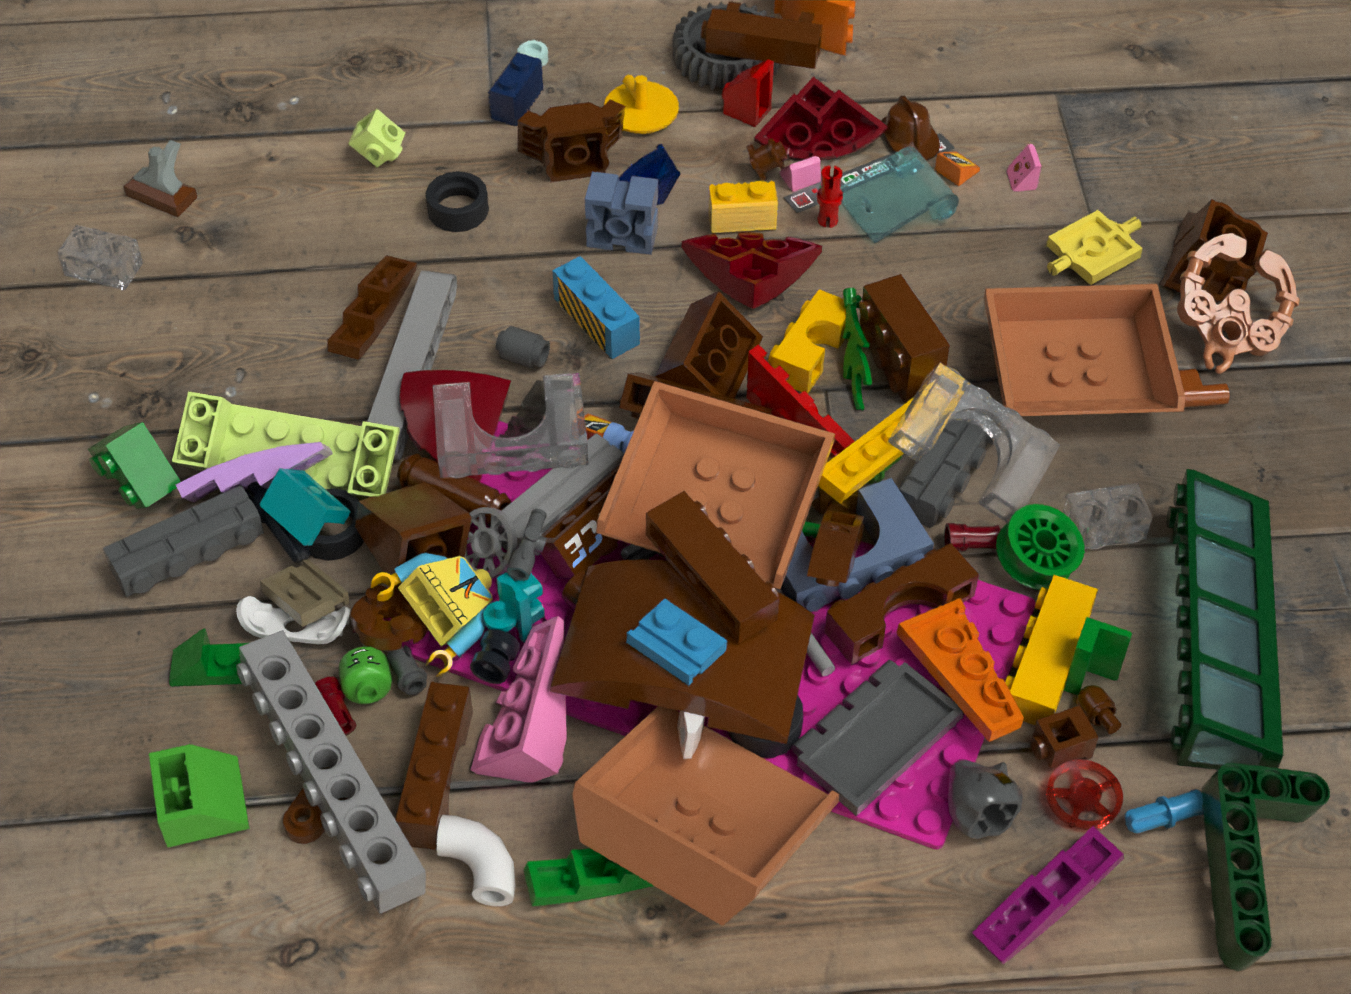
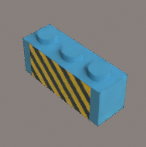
(596, 307)

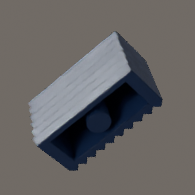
(516, 89)

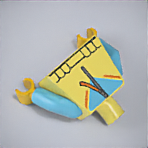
(445, 597)

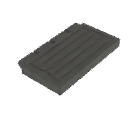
(876, 734)

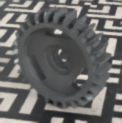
(702, 66)

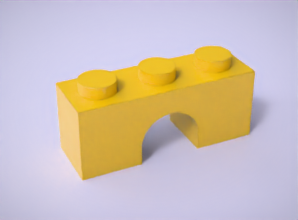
(819, 323)

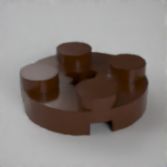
(375, 632)

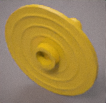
(646, 103)

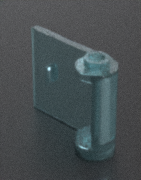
(897, 194)

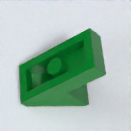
(203, 663)

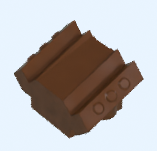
(571, 138)
(1201, 227)

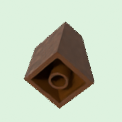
(412, 523)

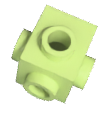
(377, 138)

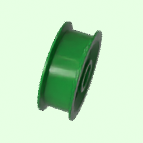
(1039, 545)

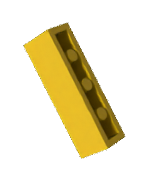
(1051, 647)

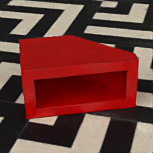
(750, 94)

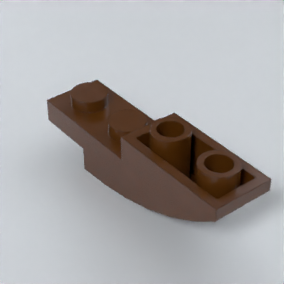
(836, 547)

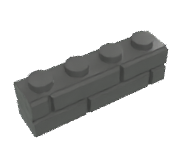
(944, 471)
(183, 541)

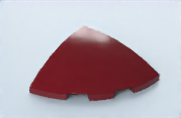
(821, 124)
(749, 266)
(417, 403)

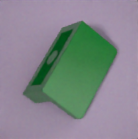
(1098, 651)

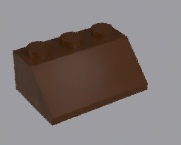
(711, 347)

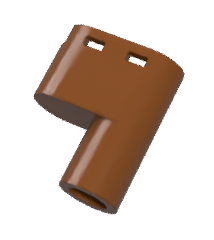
(1202, 395)

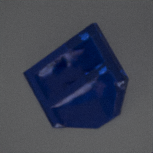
(655, 166)

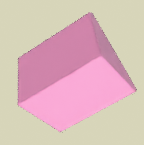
(802, 173)

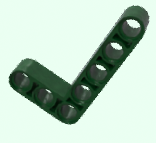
(1289, 797)

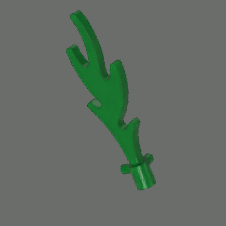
(855, 361)

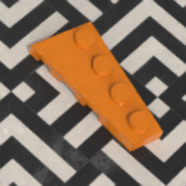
(957, 661)

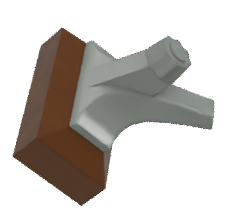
(159, 185)

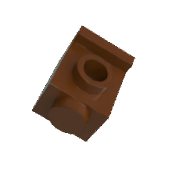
(1064, 737)

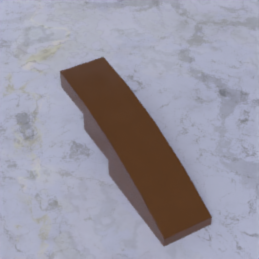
(371, 310)

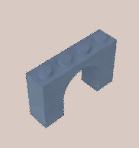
(897, 540)

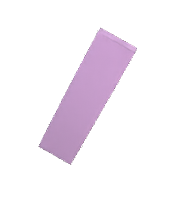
(252, 467)

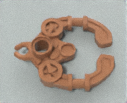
(1232, 314)

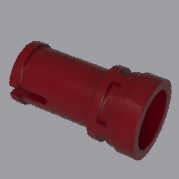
(970, 537)
(334, 697)

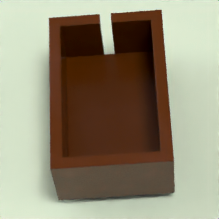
(901, 335)

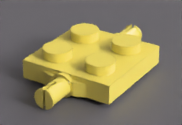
(1094, 247)

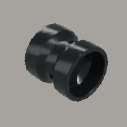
(496, 653)

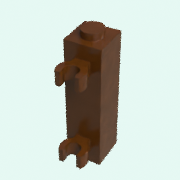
(762, 37)

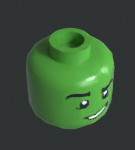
(364, 673)

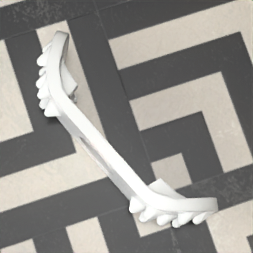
(263, 620)

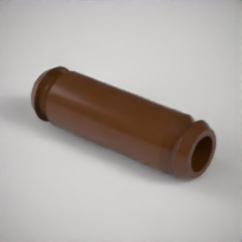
(463, 491)

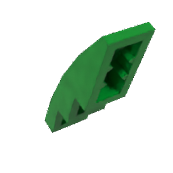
(578, 878)

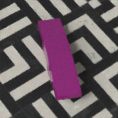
(1048, 895)

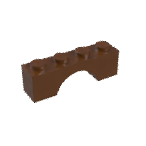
(859, 623)
(430, 770)

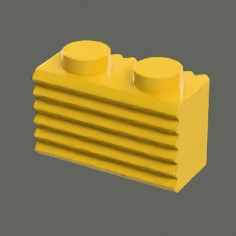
(742, 206)

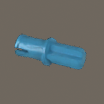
(1165, 812)

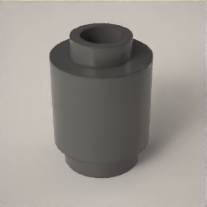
(522, 347)

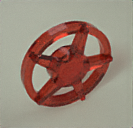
(1084, 794)

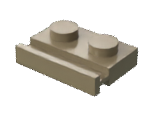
(304, 592)

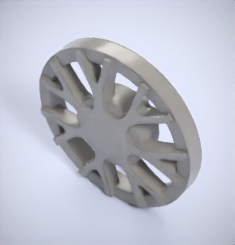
(488, 542)

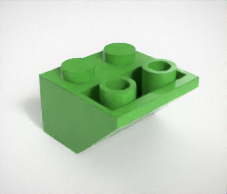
(197, 794)

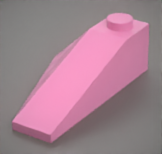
(531, 724)

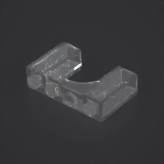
(554, 443)
(1021, 448)

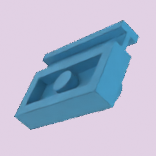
(676, 641)

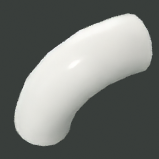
(483, 853)

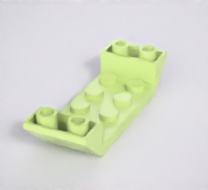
(221, 431)

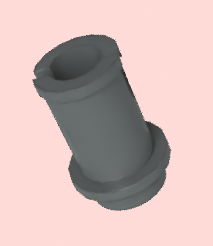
(410, 677)

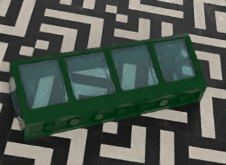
(1226, 626)

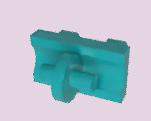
(516, 605)

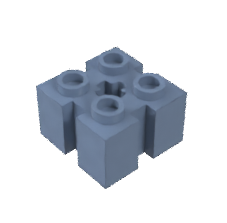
(621, 213)

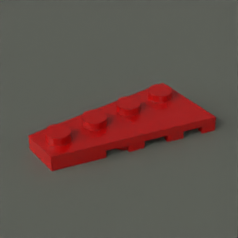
(771, 390)

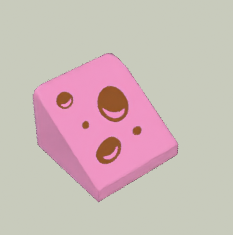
(1025, 170)

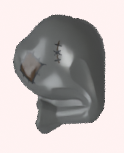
(982, 798)

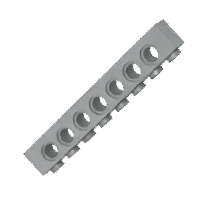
(284, 683)

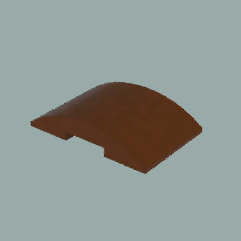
(742, 692)

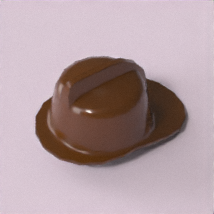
(911, 127)

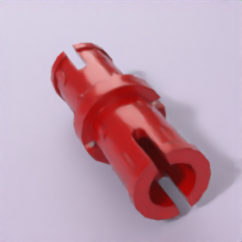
(829, 196)

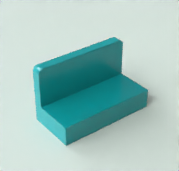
(302, 505)

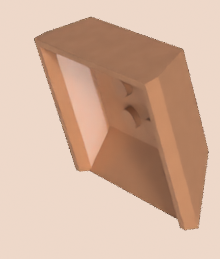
(1083, 350)
(739, 463)
(697, 825)

